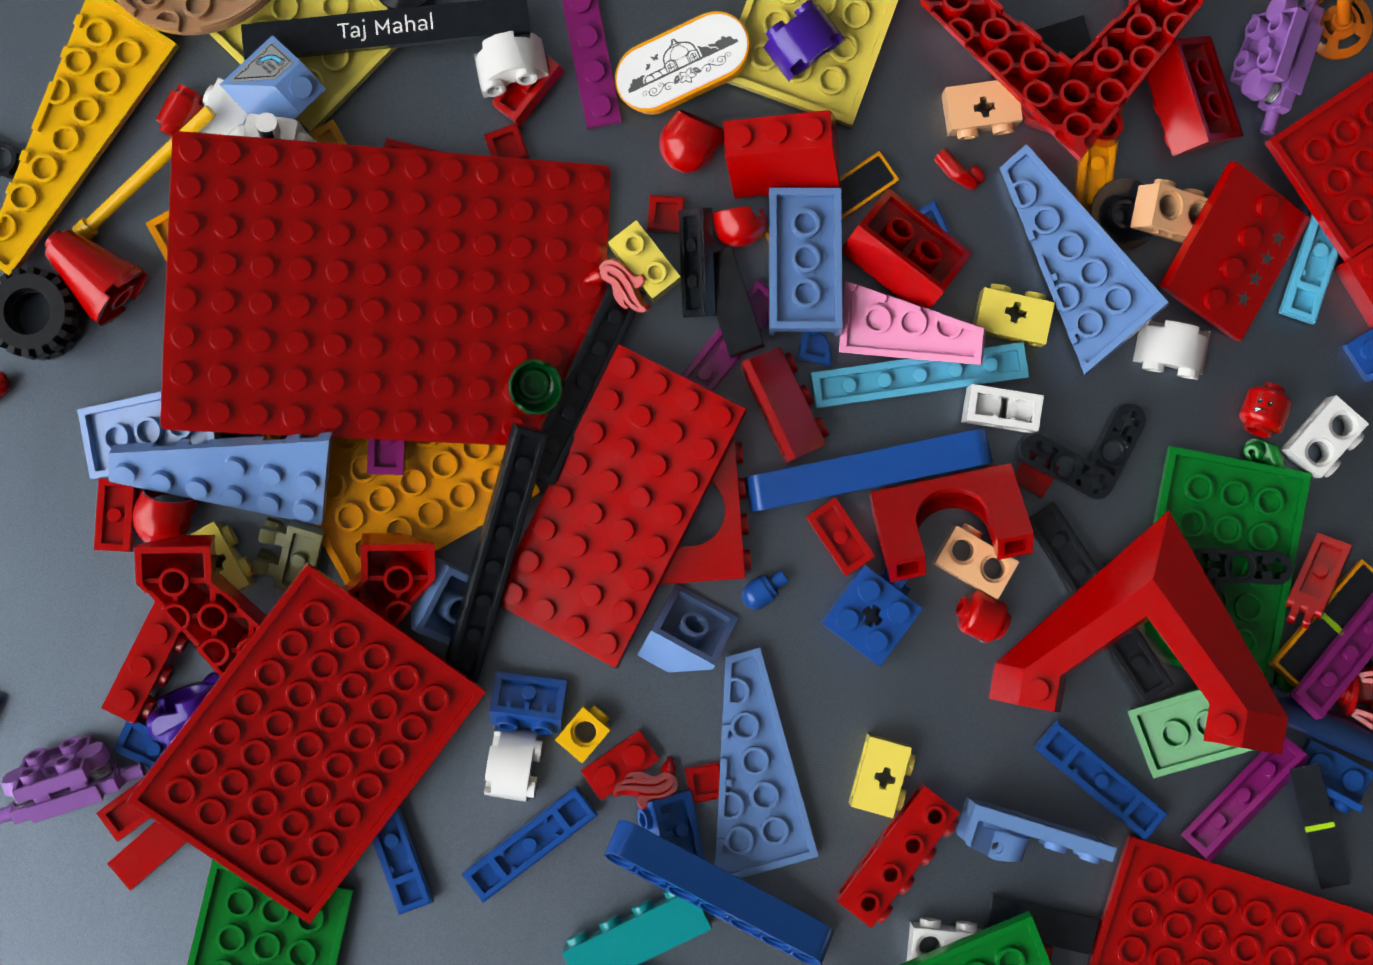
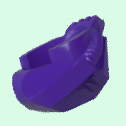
(177, 708)

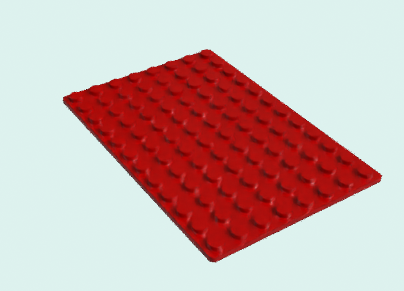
(370, 286)

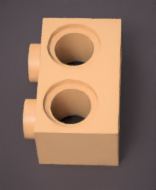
(1176, 205)
(972, 568)

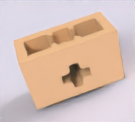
(960, 107)

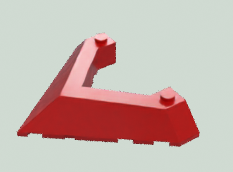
(1066, 95)
(1160, 583)
(220, 619)

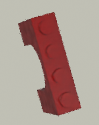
(985, 492)
(723, 554)

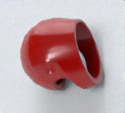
(689, 142)
(161, 519)

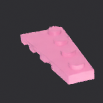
(900, 329)

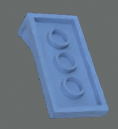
(805, 260)
(128, 422)
(986, 823)

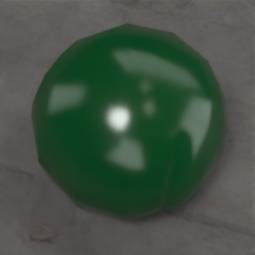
(535, 387)

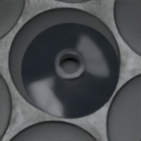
(1118, 195)

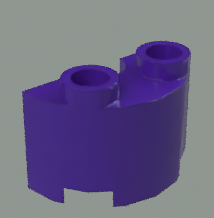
(802, 39)

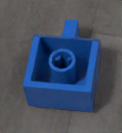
(894, 611)

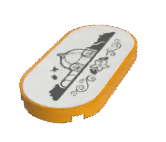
(683, 63)

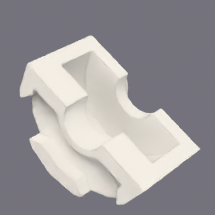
(509, 60)
(1172, 346)
(511, 764)

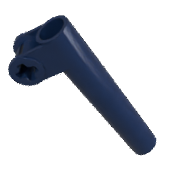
(1330, 729)

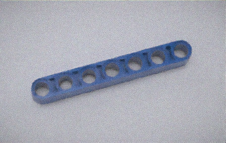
(868, 470)
(718, 893)

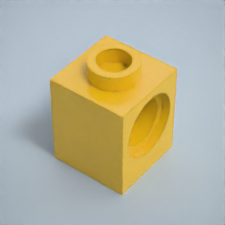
(583, 748)

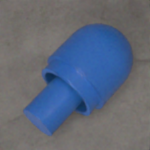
(763, 590)

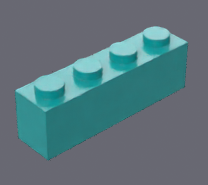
(639, 936)

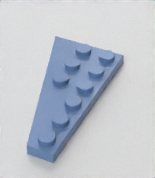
(1088, 274)
(244, 473)
(759, 798)

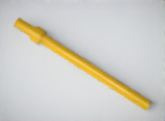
(88, 226)

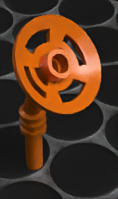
(1341, 26)

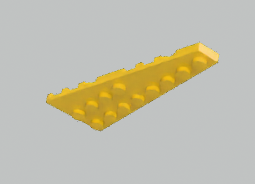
(92, 95)

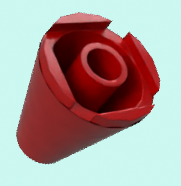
(94, 274)

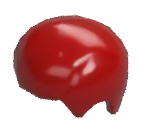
(739, 226)

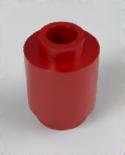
(179, 109)

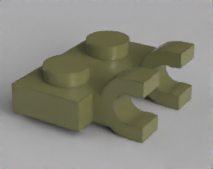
(300, 545)

